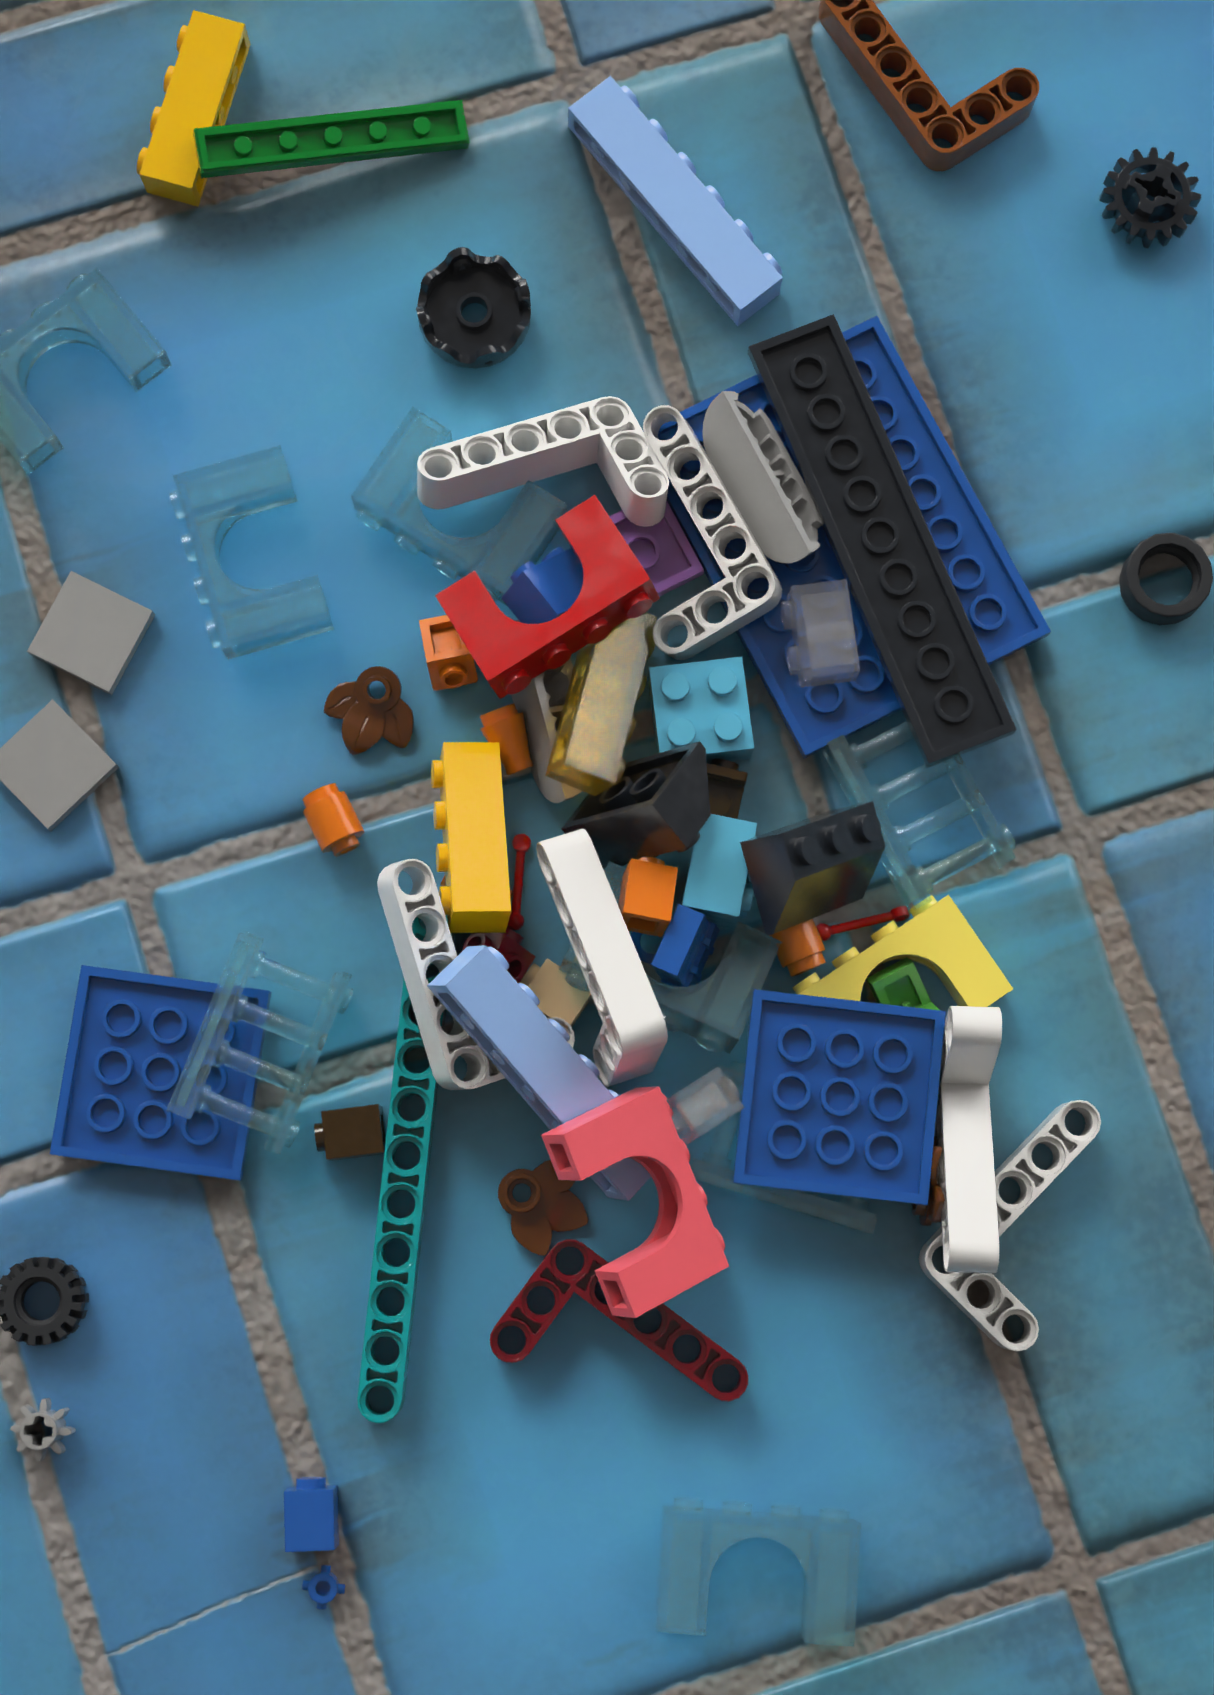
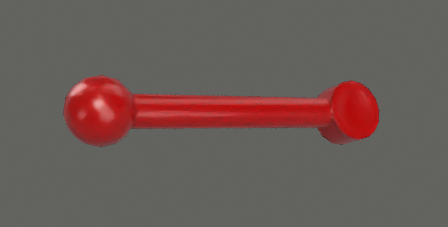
(521, 845)
(897, 914)

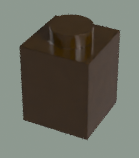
(351, 1132)

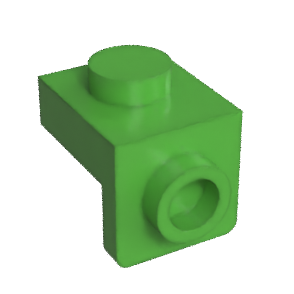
(900, 986)

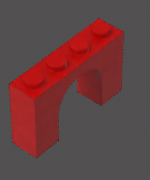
(517, 652)

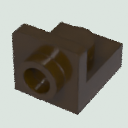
(725, 787)

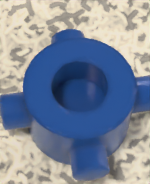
(323, 1587)

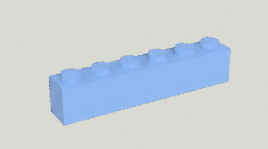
(675, 200)
(529, 1050)

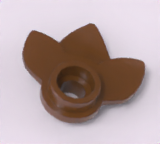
(369, 717)
(547, 1210)
(932, 1211)

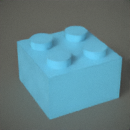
(704, 705)
(719, 871)

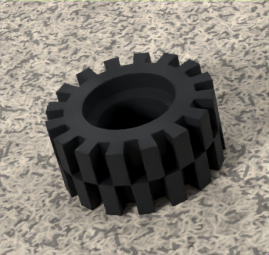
(70, 1308)

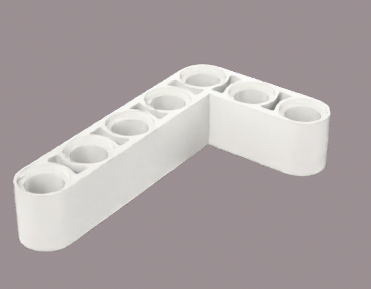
(546, 446)
(717, 534)
(414, 959)
(631, 1018)
(965, 1134)
(1032, 1183)

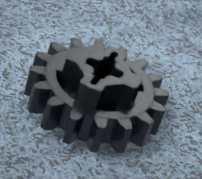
(1165, 182)

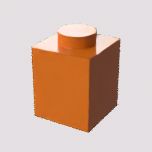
(647, 895)

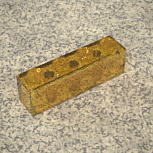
(601, 707)

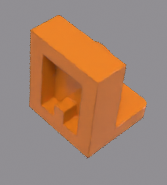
(446, 654)

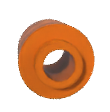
(332, 820)
(800, 948)

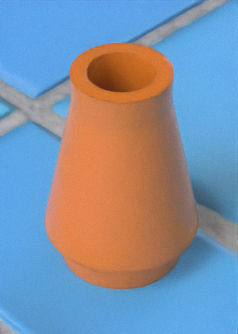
(508, 729)

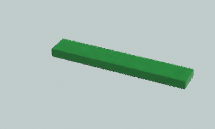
(330, 138)

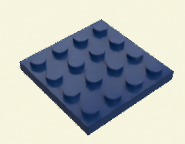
(123, 1068)
(839, 1097)

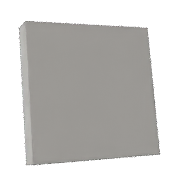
(91, 632)
(53, 765)

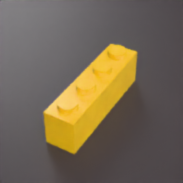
(196, 96)
(473, 837)

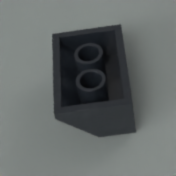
(651, 808)
(813, 865)

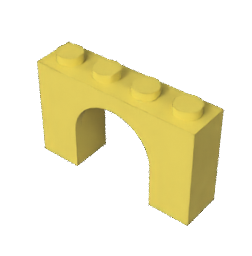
(935, 938)

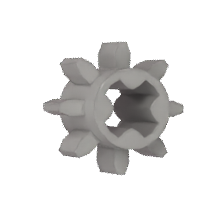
(51, 1419)

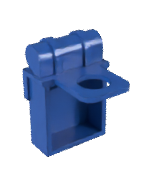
(683, 948)

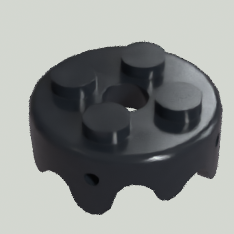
(467, 280)

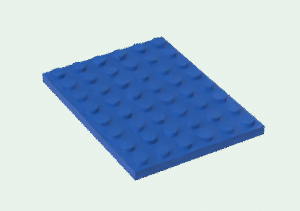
(968, 544)

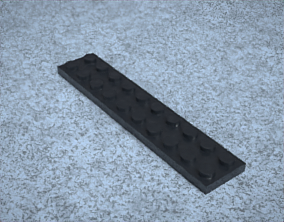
(881, 541)

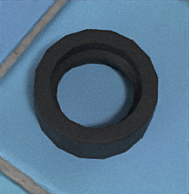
(1185, 550)

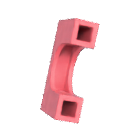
(684, 1241)

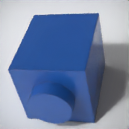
(311, 1516)

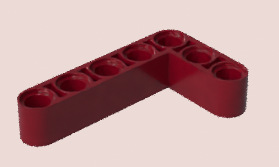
(583, 1284)

